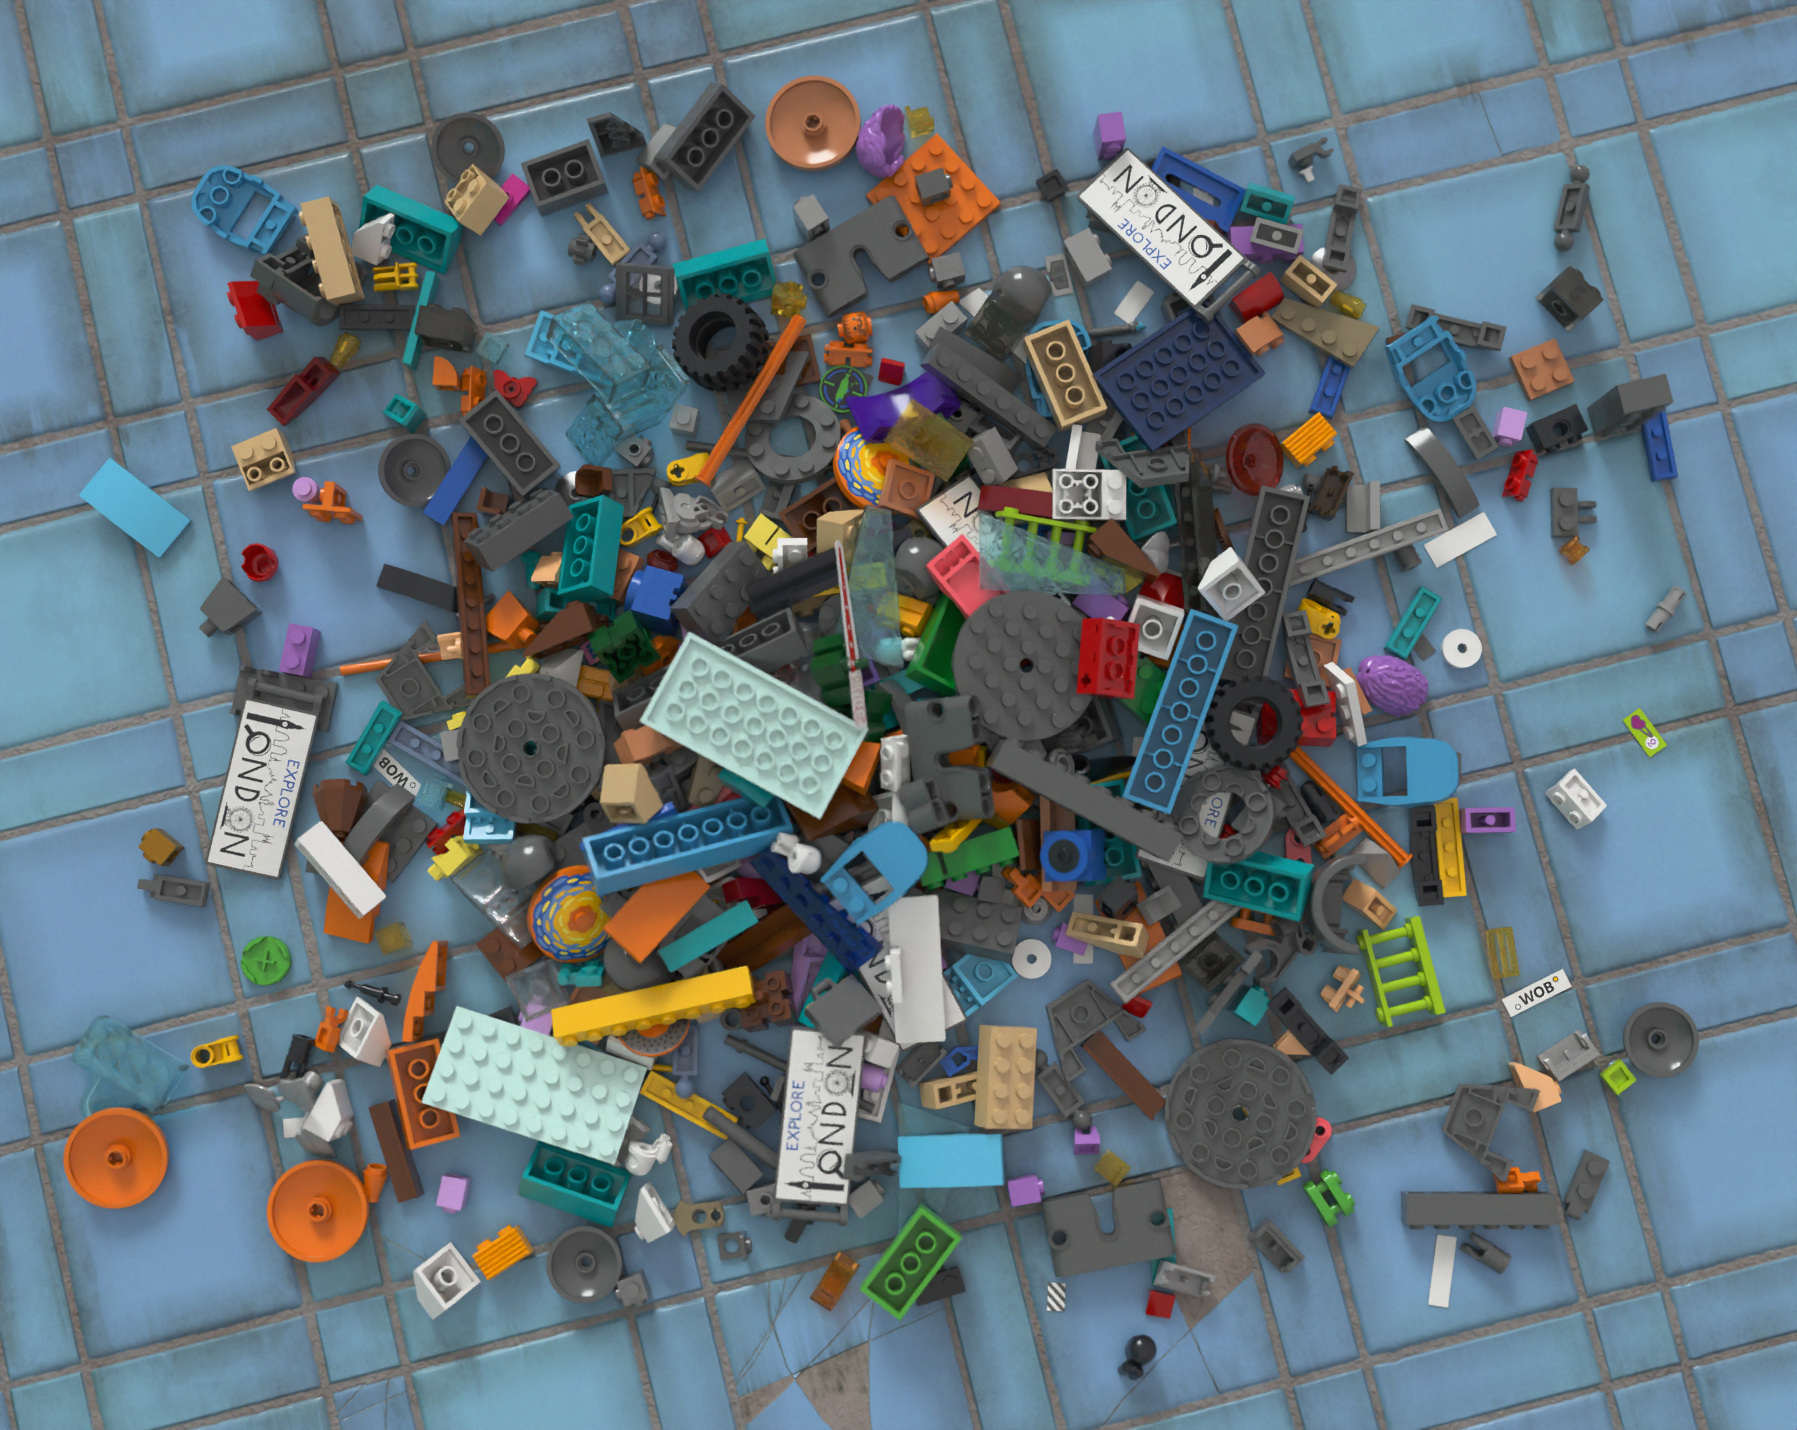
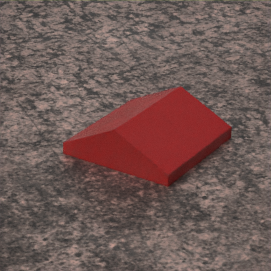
(1166, 589)

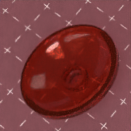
(1254, 458)

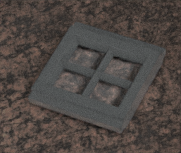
(645, 293)

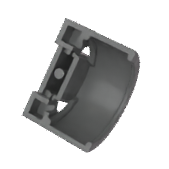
(287, 282)
(1325, 901)

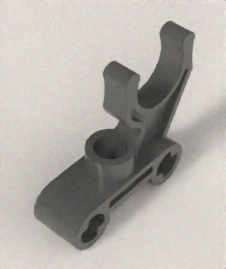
(1288, 943)

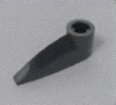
(1101, 767)

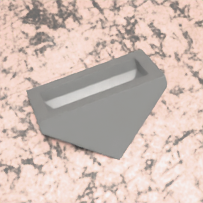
(1378, 863)

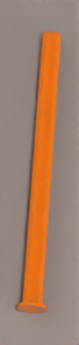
(750, 400)
(1350, 806)

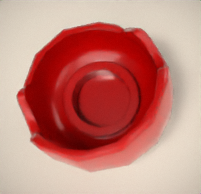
(259, 562)

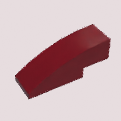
(303, 390)
(1028, 501)
(755, 891)

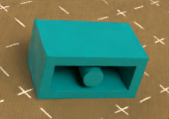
(1267, 203)
(1250, 1004)

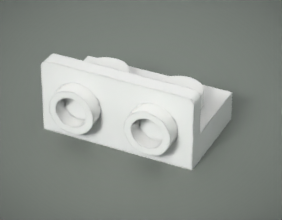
(789, 552)
(895, 762)
(1576, 799)

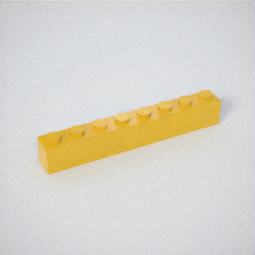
(653, 1006)

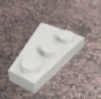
(1347, 703)

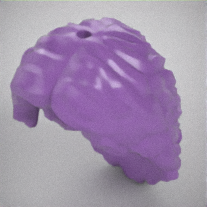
(882, 142)
(1392, 684)

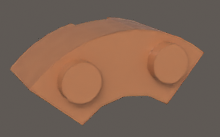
(1260, 335)
(642, 744)

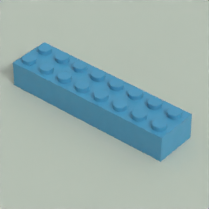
(1180, 711)
(682, 843)

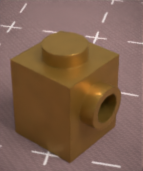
(159, 847)

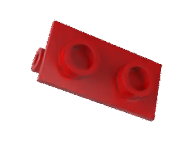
(1522, 465)
(439, 837)

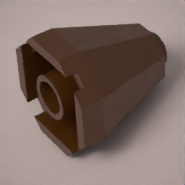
(340, 804)

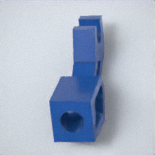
(948, 1064)

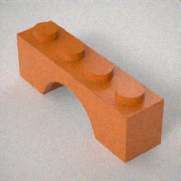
(1009, 798)

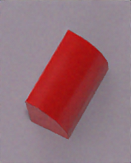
(1257, 298)

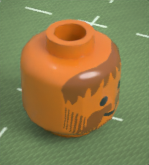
(855, 327)

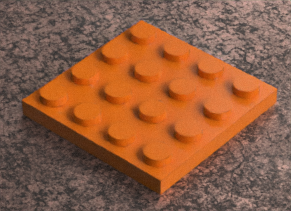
(945, 221)

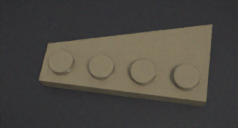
(1329, 332)
(704, 782)

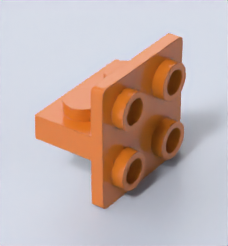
(333, 506)

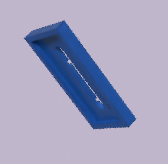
(1225, 191)

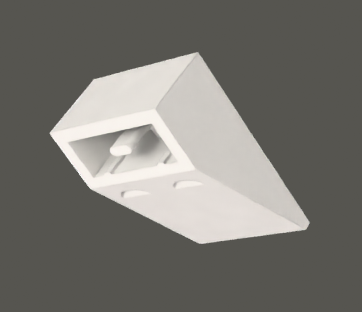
(1089, 495)

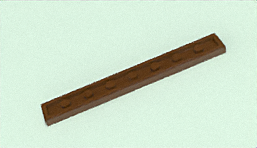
(470, 608)

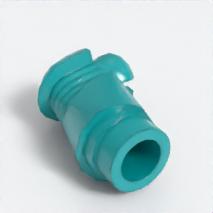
(531, 560)

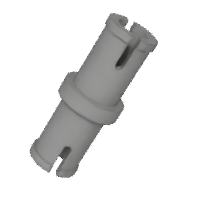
(1665, 609)

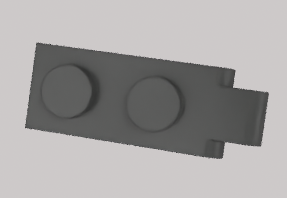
(1584, 1184)

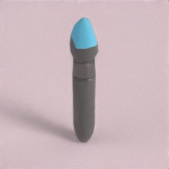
(1116, 329)

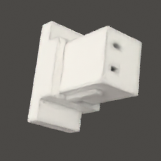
(1307, 174)

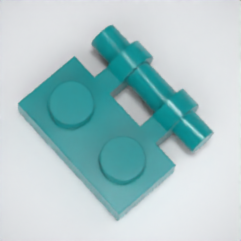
(584, 975)

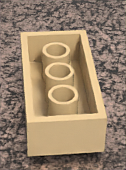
(331, 251)
(1064, 376)
(1005, 1077)

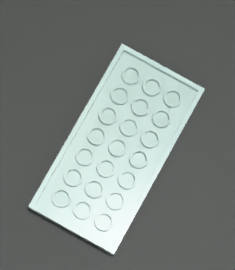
(753, 725)
(534, 1085)

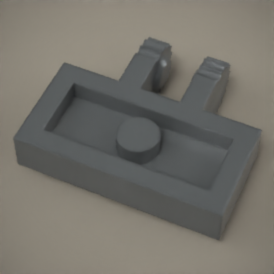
(1565, 512)

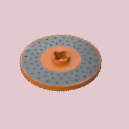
(656, 1040)

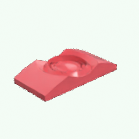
(958, 576)

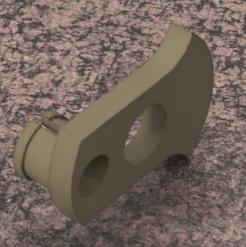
(684, 1219)

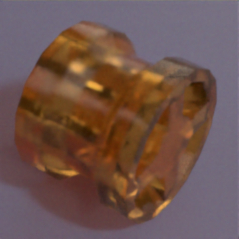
(1574, 550)

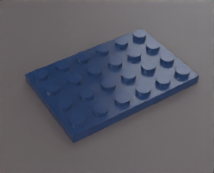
(1177, 377)

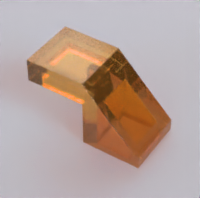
(834, 1281)

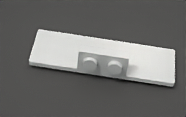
(916, 969)

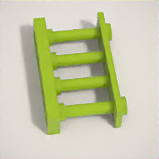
(1079, 526)
(1418, 953)

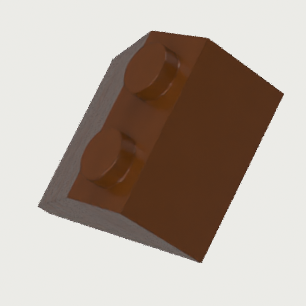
(803, 514)
(1116, 547)
(564, 631)
(843, 813)
(1028, 842)
(506, 955)

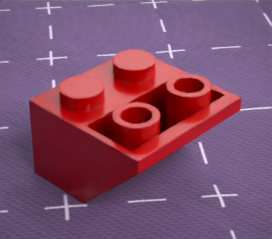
(254, 312)

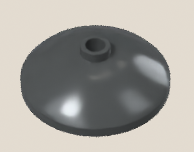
(450, 141)
(429, 466)
(630, 974)
(1675, 1044)
(571, 1276)

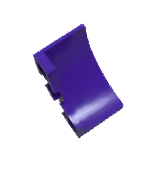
(879, 412)

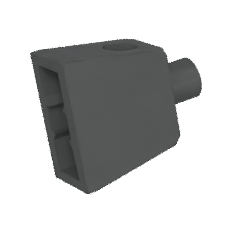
(227, 609)

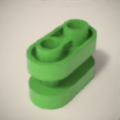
(1343, 1202)

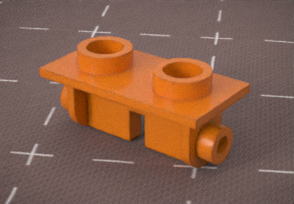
(646, 183)
(857, 353)
(474, 382)
(1338, 834)

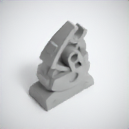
(688, 514)

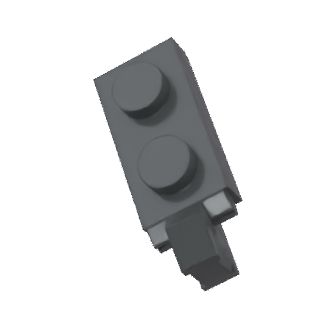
(176, 889)

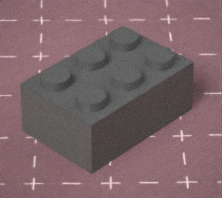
(564, 177)

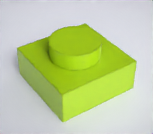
(1617, 1077)

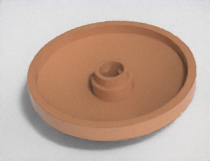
(813, 123)

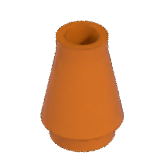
(936, 300)
(374, 1180)

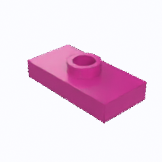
(517, 193)

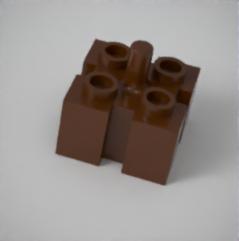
(770, 1004)

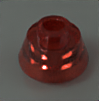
(662, 560)

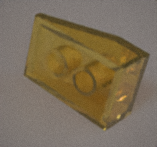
(928, 440)

